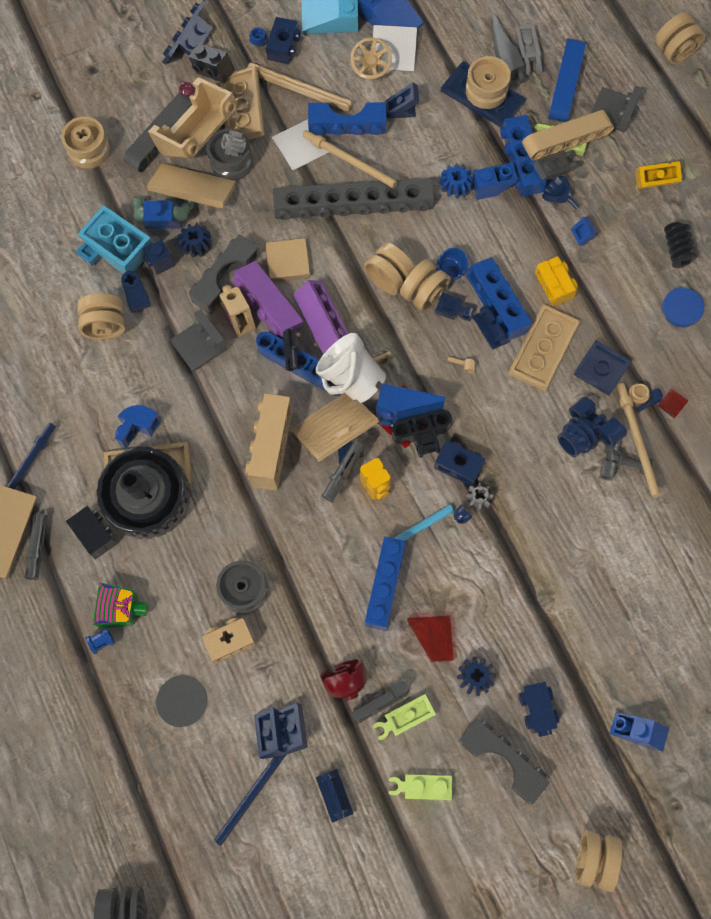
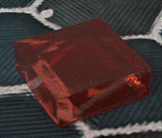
(672, 403)

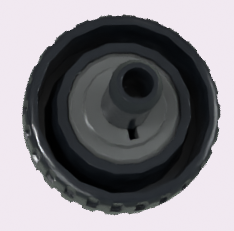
(143, 492)

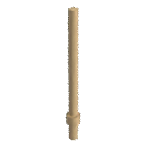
(320, 142)
(627, 405)

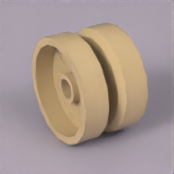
(679, 38)
(487, 82)
(85, 142)
(388, 268)
(425, 285)
(101, 316)
(598, 861)

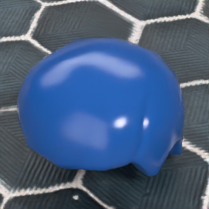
(453, 263)

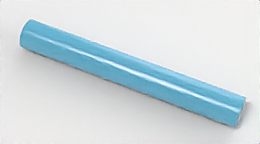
(425, 523)

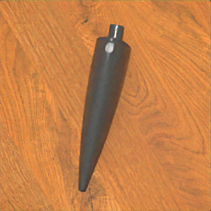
(507, 52)

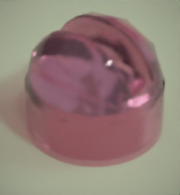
(186, 88)

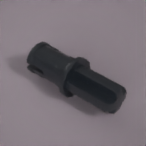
(290, 349)

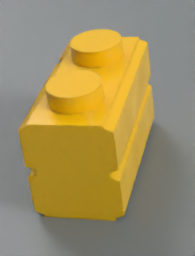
(658, 175)
(556, 281)
(375, 479)

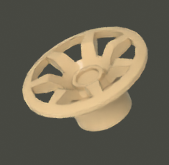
(371, 59)

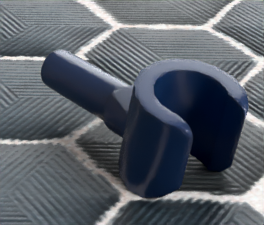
(656, 397)

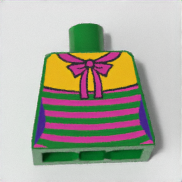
(117, 607)

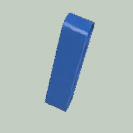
(567, 80)
(275, 348)

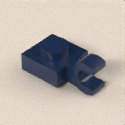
(451, 306)

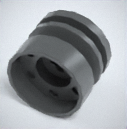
(130, 906)

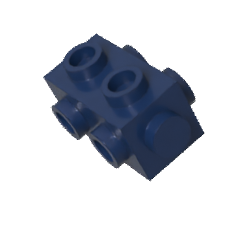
(539, 710)

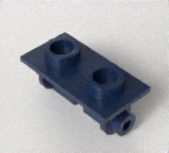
(492, 332)
(334, 795)

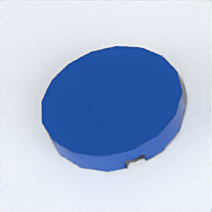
(683, 307)

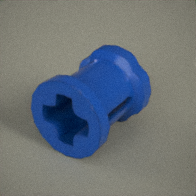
(100, 640)

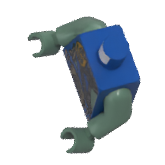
(161, 213)

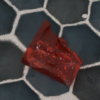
(434, 636)

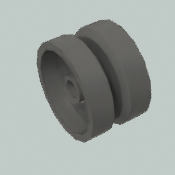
(226, 165)
(229, 584)

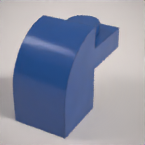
(136, 419)

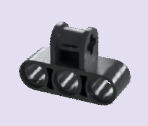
(424, 440)

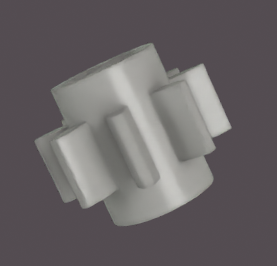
(233, 143)
(480, 502)

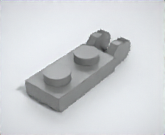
(528, 47)

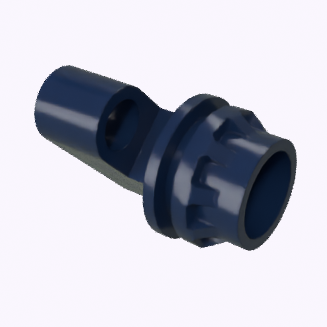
(586, 427)

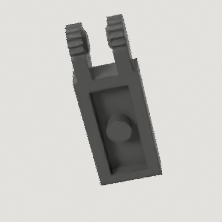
(555, 165)
(381, 701)

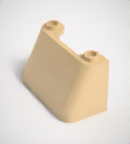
(198, 124)

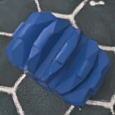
(456, 180)

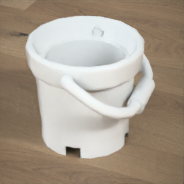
(350, 369)

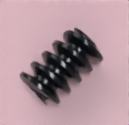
(680, 244)

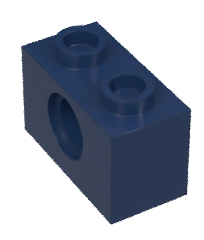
(283, 40)
(465, 473)

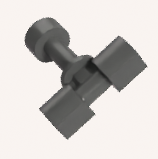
(614, 459)

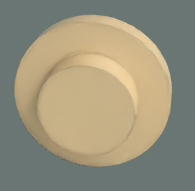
(639, 393)

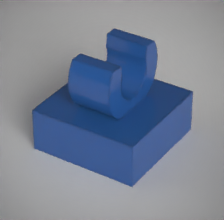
(584, 231)

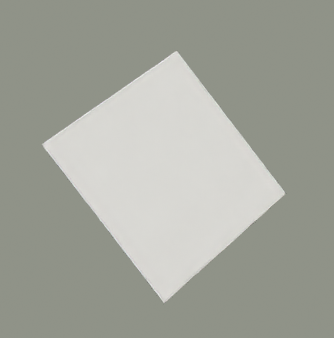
(401, 43)
(296, 148)

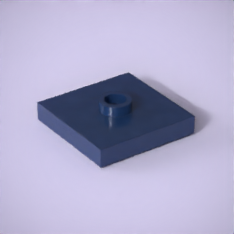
(602, 367)

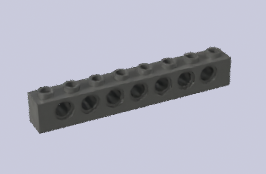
(347, 191)

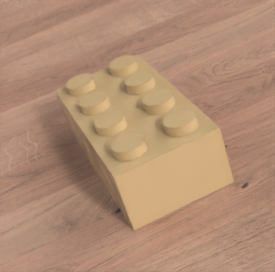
(270, 442)

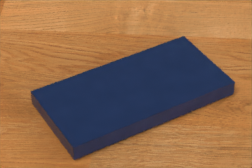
(456, 89)

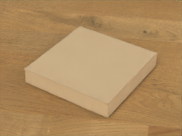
(287, 259)

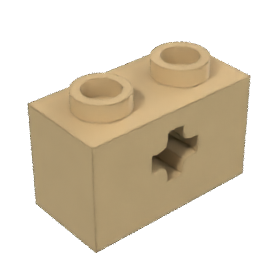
(219, 649)

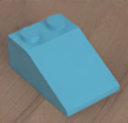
(329, 16)
(115, 240)

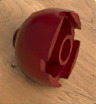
(345, 680)

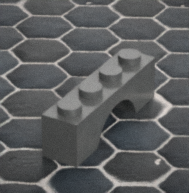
(237, 255)
(527, 781)

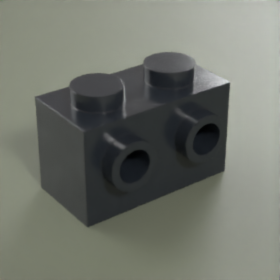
(211, 63)
(91, 532)

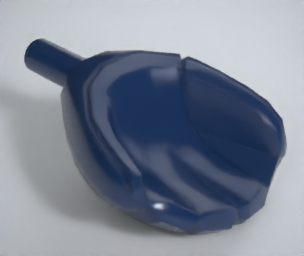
(559, 192)

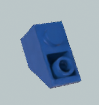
(493, 180)
(639, 731)

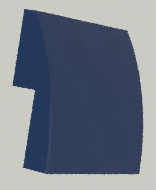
(280, 731)

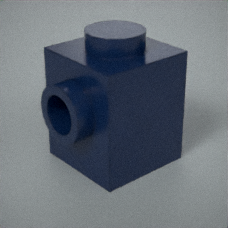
(158, 257)

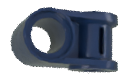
(135, 293)

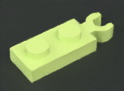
(406, 717)
(424, 787)

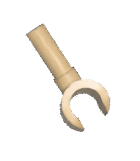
(469, 364)

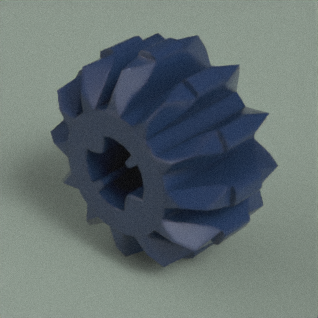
(194, 240)
(481, 670)

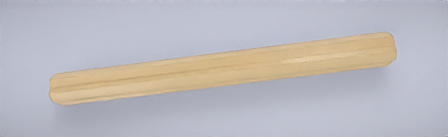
(302, 88)

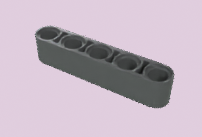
(144, 150)

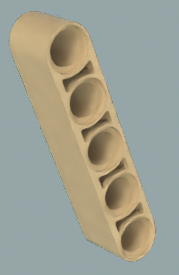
(567, 135)

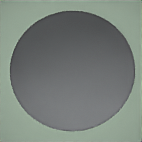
(181, 701)

